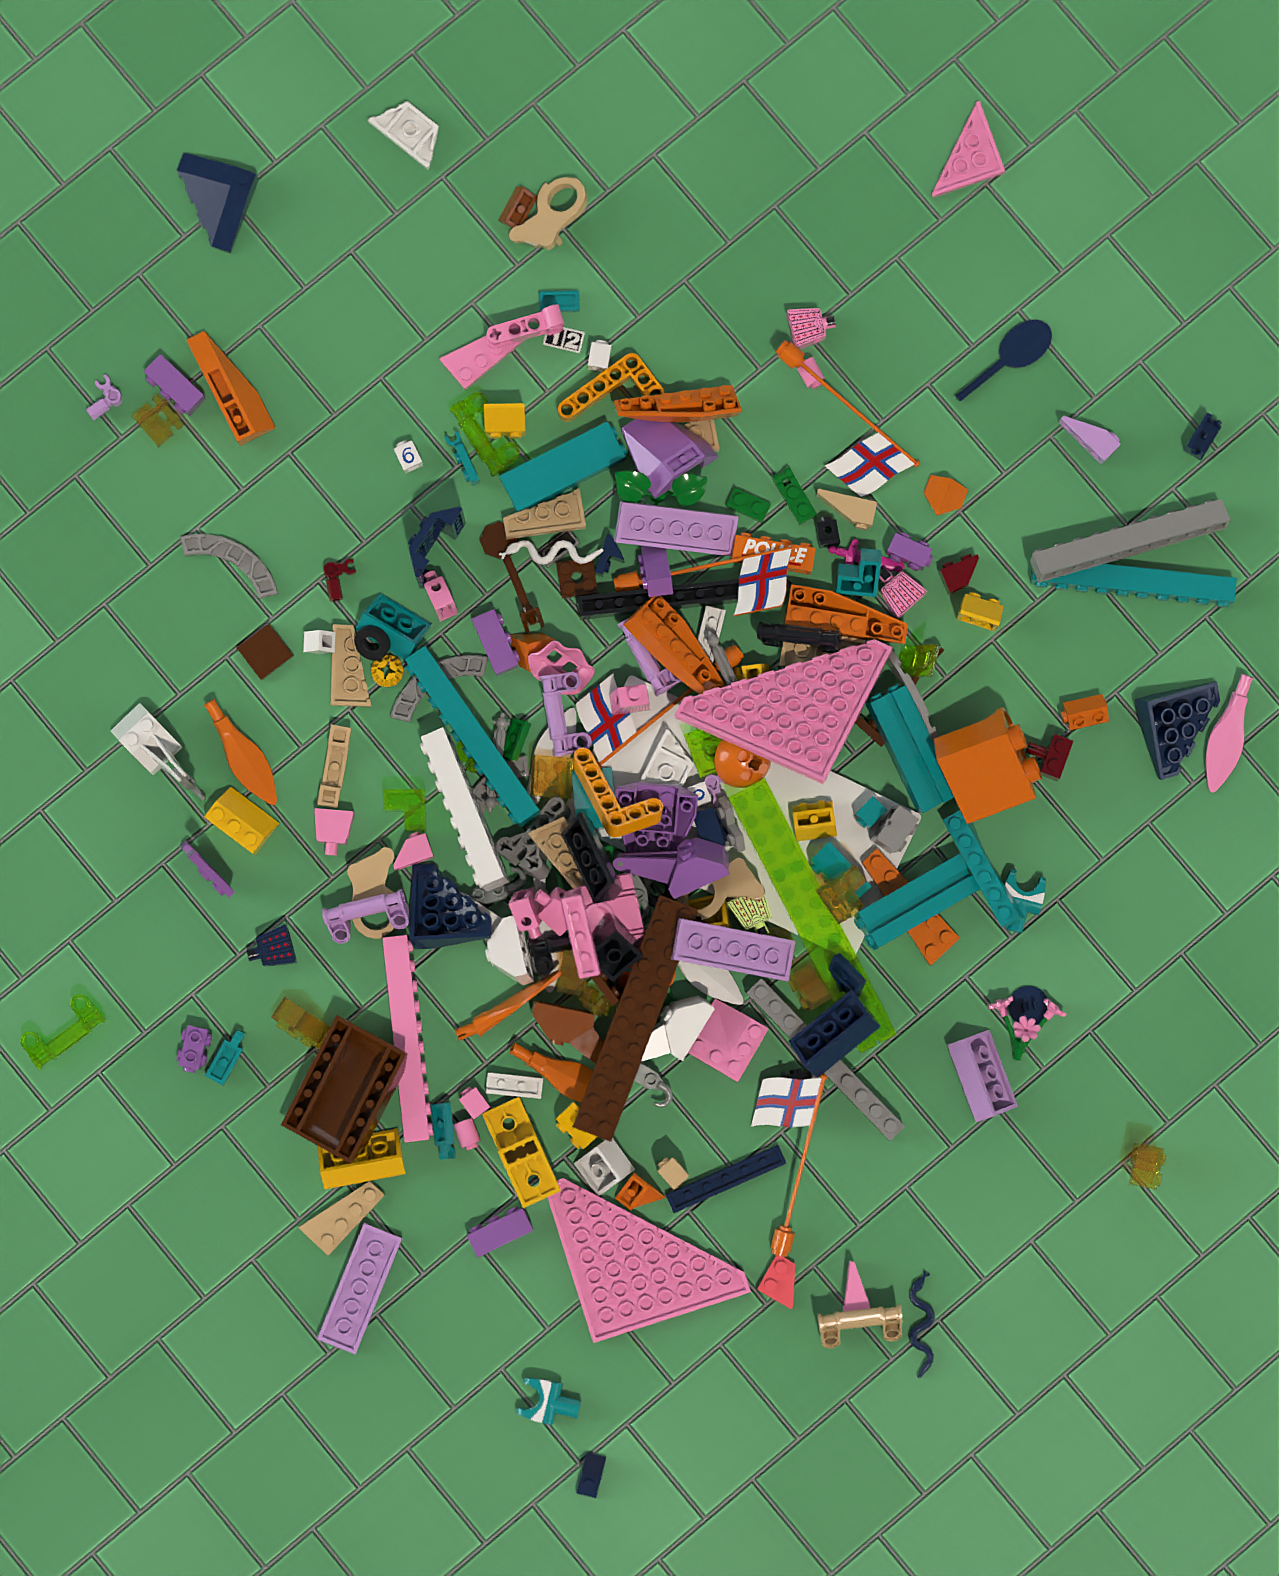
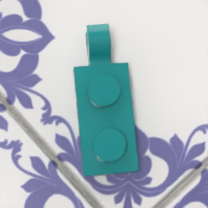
(462, 457)
(226, 1059)
(443, 1130)

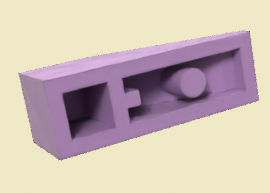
(1094, 439)

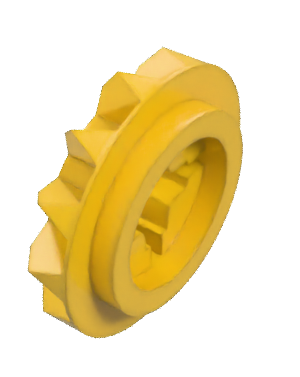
(392, 678)

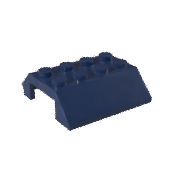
(447, 521)

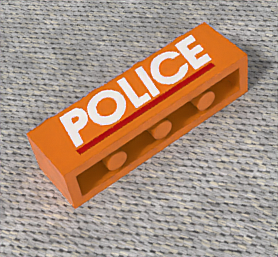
(800, 560)

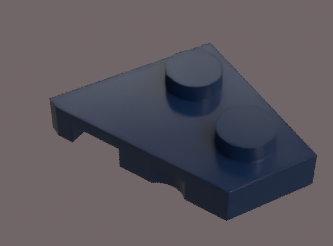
(845, 975)

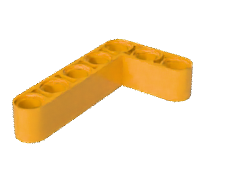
(610, 385)
(606, 799)

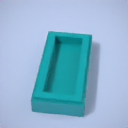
(567, 300)

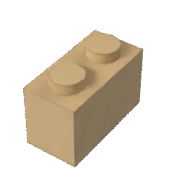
(672, 1172)

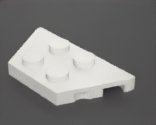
(409, 131)
(668, 764)

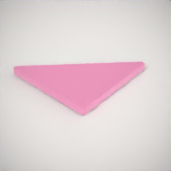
(973, 157)

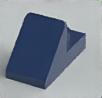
(610, 551)
(591, 1475)

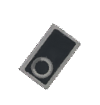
(568, 536)

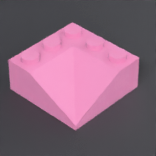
(728, 1040)

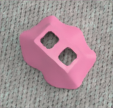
(542, 666)

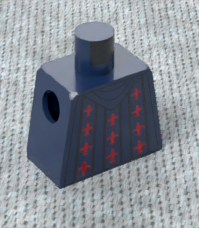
(274, 948)

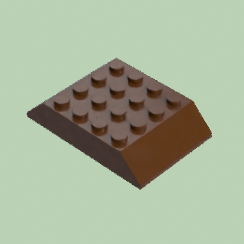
(346, 1090)

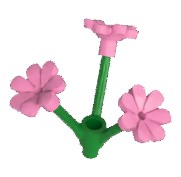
(1025, 1028)

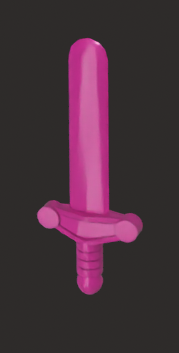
(853, 555)

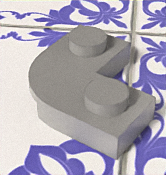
(734, 835)

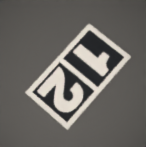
(567, 340)

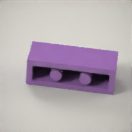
(174, 386)
(655, 571)
(496, 642)
(499, 1231)

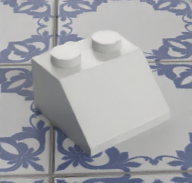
(604, 1166)

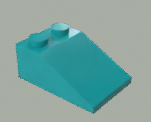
(582, 802)

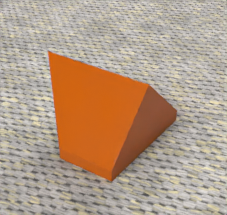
(944, 494)
(527, 644)
(637, 1193)

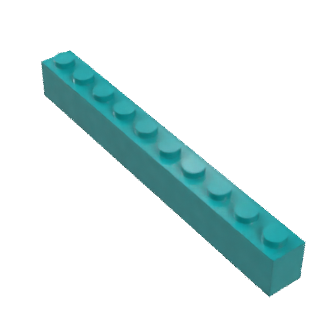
(1148, 582)
(472, 736)

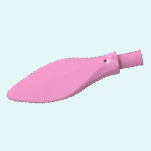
(1227, 737)

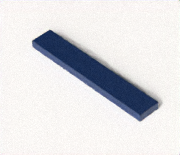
(725, 1179)

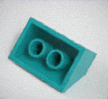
(400, 624)
(830, 863)

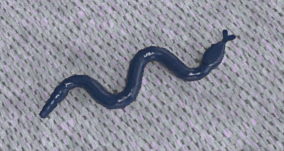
(917, 1286)

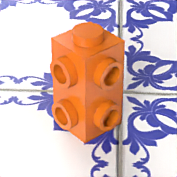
(1085, 712)

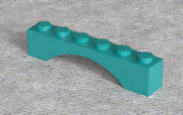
(992, 887)

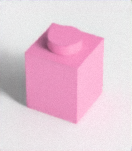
(474, 1102)

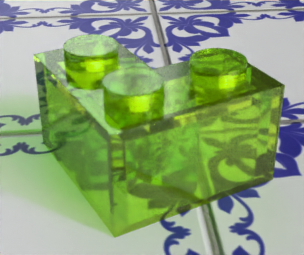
(412, 803)

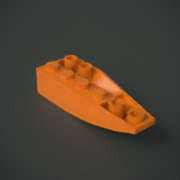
(232, 391)
(682, 406)
(835, 612)
(673, 644)

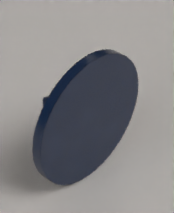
(1028, 1003)

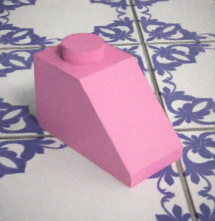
(414, 851)

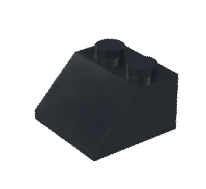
(615, 950)

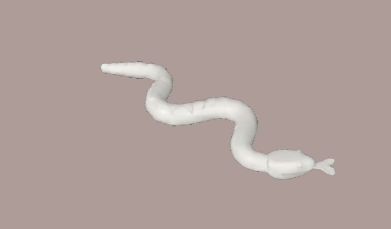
(515, 547)

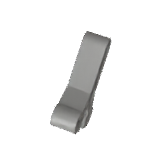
(523, 844)

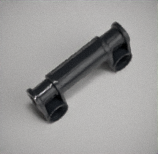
(773, 634)
(550, 944)

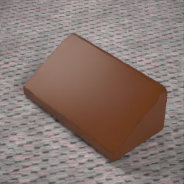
(517, 207)

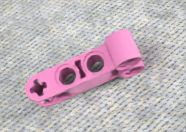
(549, 322)

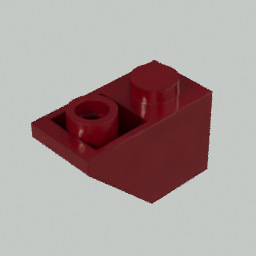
(958, 575)

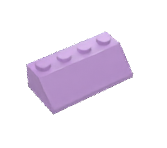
(982, 1076)

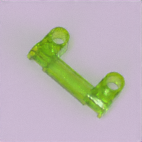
(478, 438)
(67, 1038)

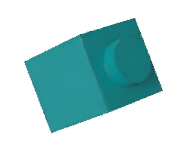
(870, 813)

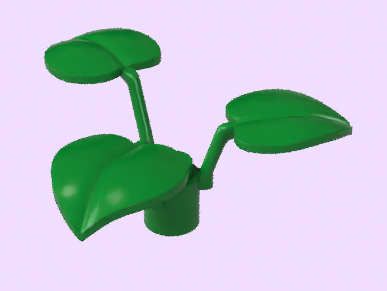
(634, 484)

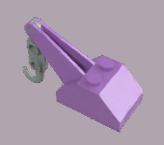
(684, 870)

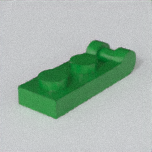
(794, 496)

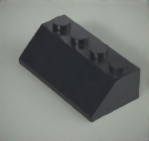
(591, 860)

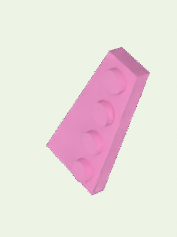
(476, 359)

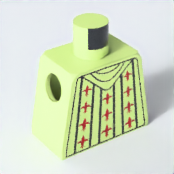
(751, 913)

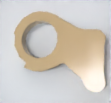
(544, 228)
(369, 880)
(738, 884)

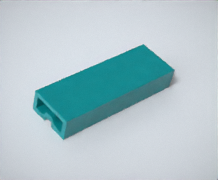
(563, 467)
(910, 747)
(916, 902)

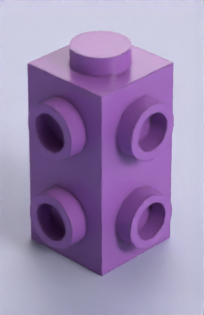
(910, 552)
(193, 1054)

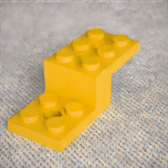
(521, 1152)

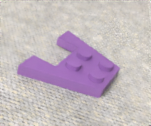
(207, 871)

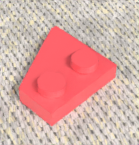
(779, 1281)

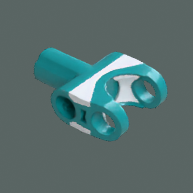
(1027, 901)
(550, 1402)

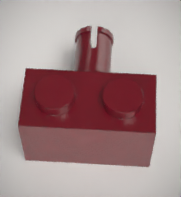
(1053, 756)

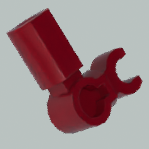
(331, 571)

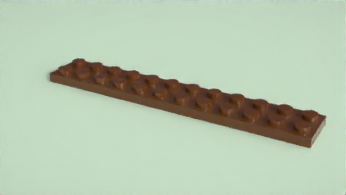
(632, 1023)

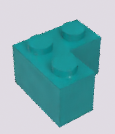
(860, 578)

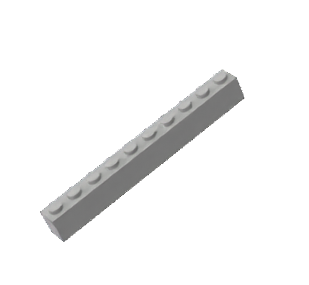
(1129, 540)
(839, 1073)

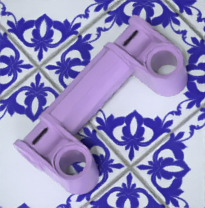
(660, 679)
(562, 741)
(339, 918)

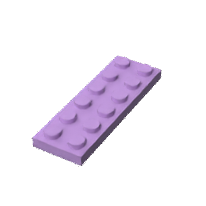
(676, 528)
(733, 950)
(359, 1288)

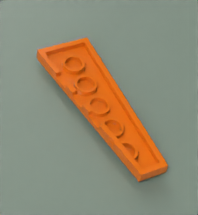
(930, 937)

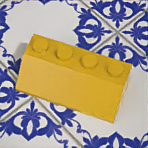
(378, 1160)

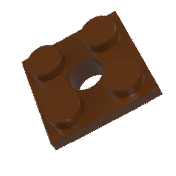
(571, 589)

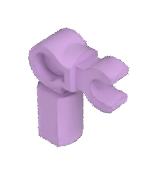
(113, 398)
(713, 786)

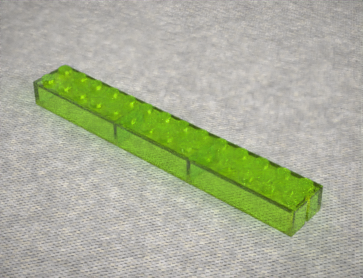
(796, 889)

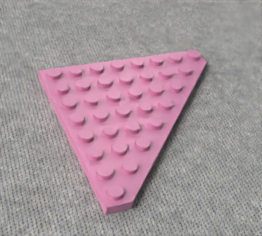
(793, 713)
(632, 1269)

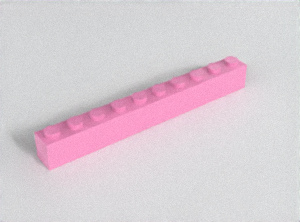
(406, 1037)

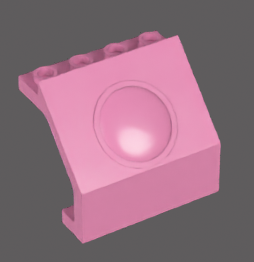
(586, 919)

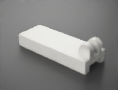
(712, 622)
(514, 1085)

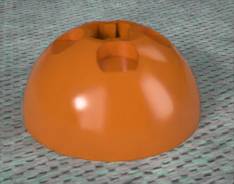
(739, 766)

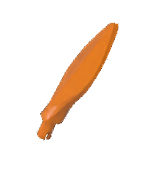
(243, 757)
(487, 1020)
(565, 1076)

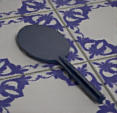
(1018, 349)

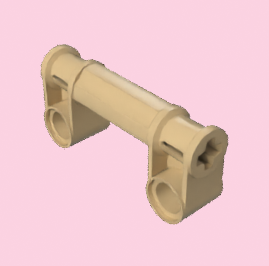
(887, 1317)

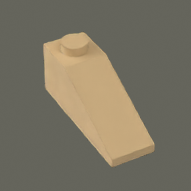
(853, 509)

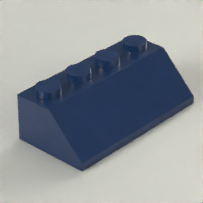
(834, 1034)

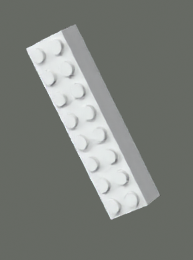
(465, 810)

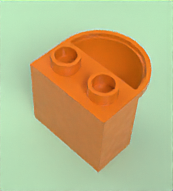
(987, 766)

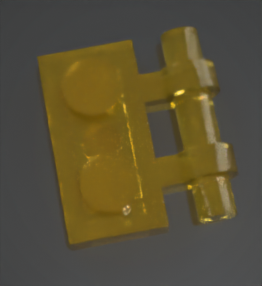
(153, 425)

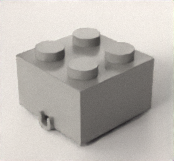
(897, 826)

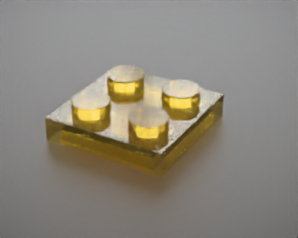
(551, 776)

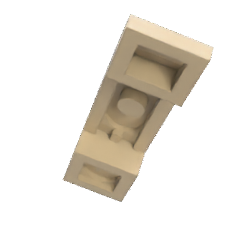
(334, 766)

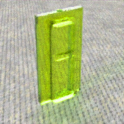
(919, 659)

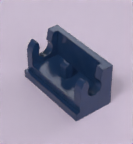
(1203, 437)
(710, 826)

